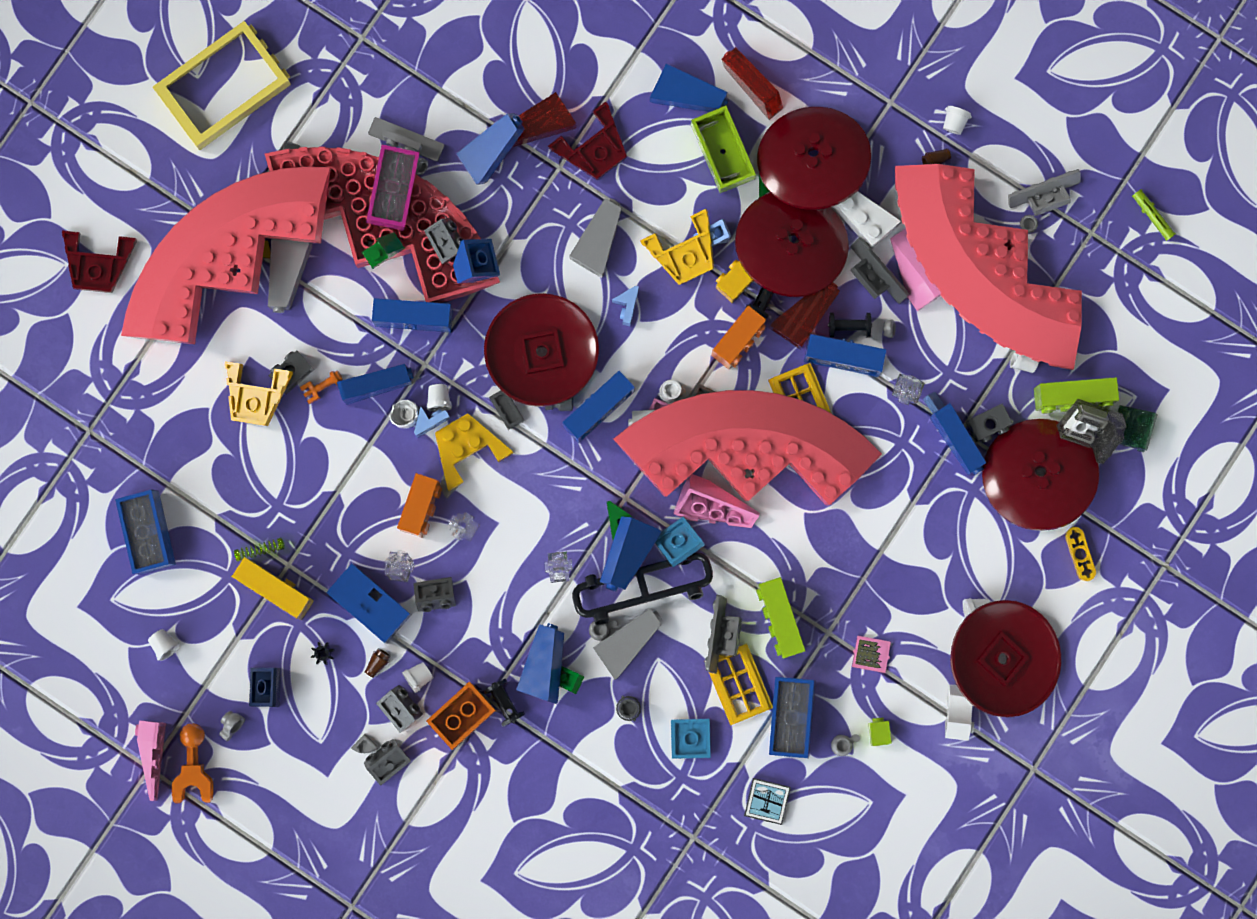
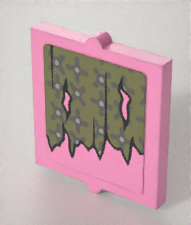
(871, 654)

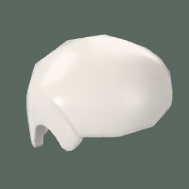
(404, 414)

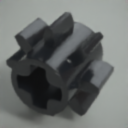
(328, 651)

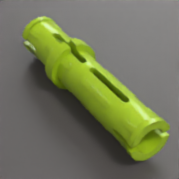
(1153, 214)

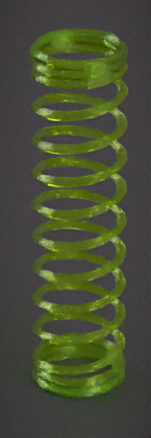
(280, 546)

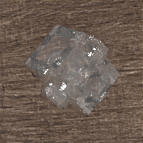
(908, 389)
(466, 533)
(399, 566)
(558, 567)

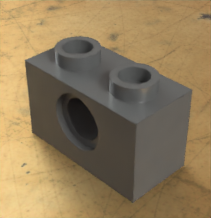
(301, 366)
(997, 415)

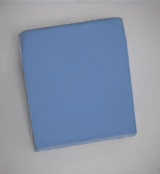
(933, 402)

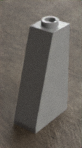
(596, 242)
(286, 270)
(623, 645)

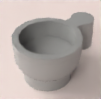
(601, 632)
(232, 723)
(842, 744)

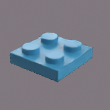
(678, 542)
(690, 738)

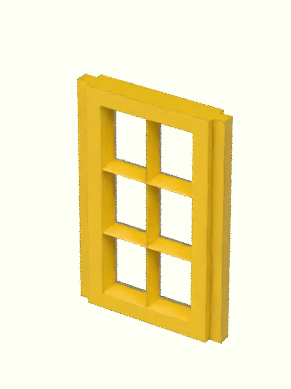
(811, 379)
(758, 687)

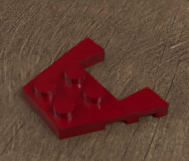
(599, 152)
(93, 270)

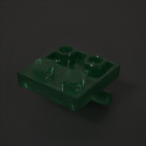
(1139, 427)

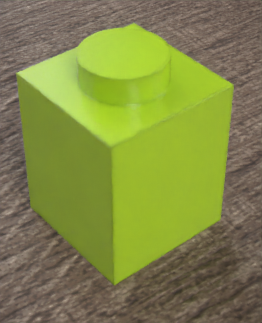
(879, 732)

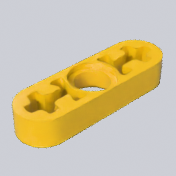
(1070, 542)

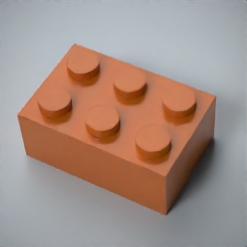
(739, 338)
(419, 505)
(461, 715)

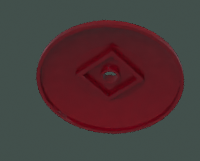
(817, 180)
(787, 266)
(537, 323)
(1036, 500)
(1030, 665)

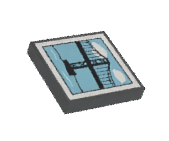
(767, 801)

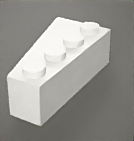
(867, 218)

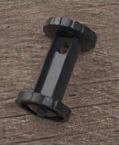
(762, 302)
(849, 325)
(503, 702)

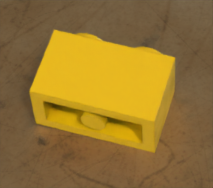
(734, 282)

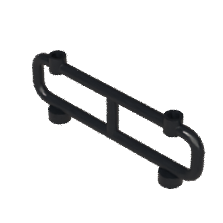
(600, 614)

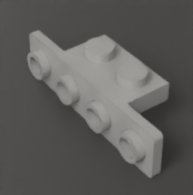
(405, 139)
(1047, 194)

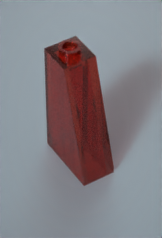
(753, 83)
(545, 120)
(803, 317)

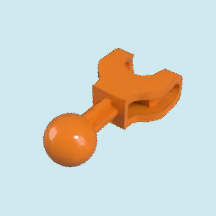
(192, 773)

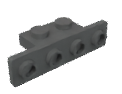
(874, 274)
(724, 635)

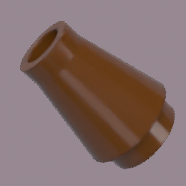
(936, 157)
(377, 662)

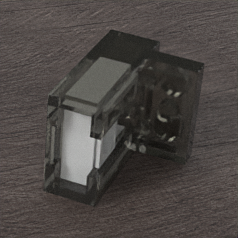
(1093, 428)

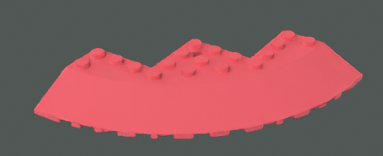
(350, 196)
(219, 239)
(985, 267)
(748, 433)

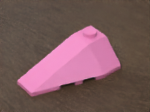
(912, 273)
(709, 502)
(151, 745)

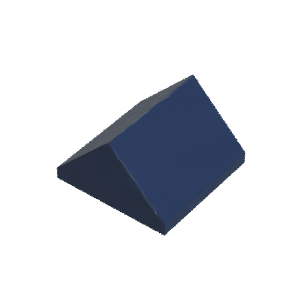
(264, 687)

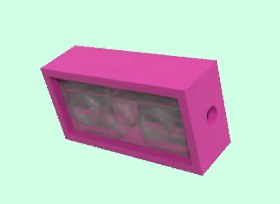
(392, 187)

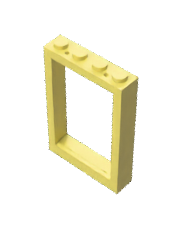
(237, 115)

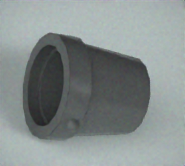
(628, 708)

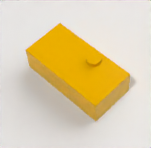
(273, 588)

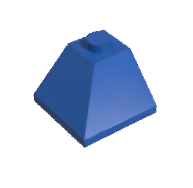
(475, 261)

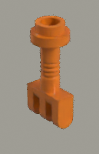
(313, 390)

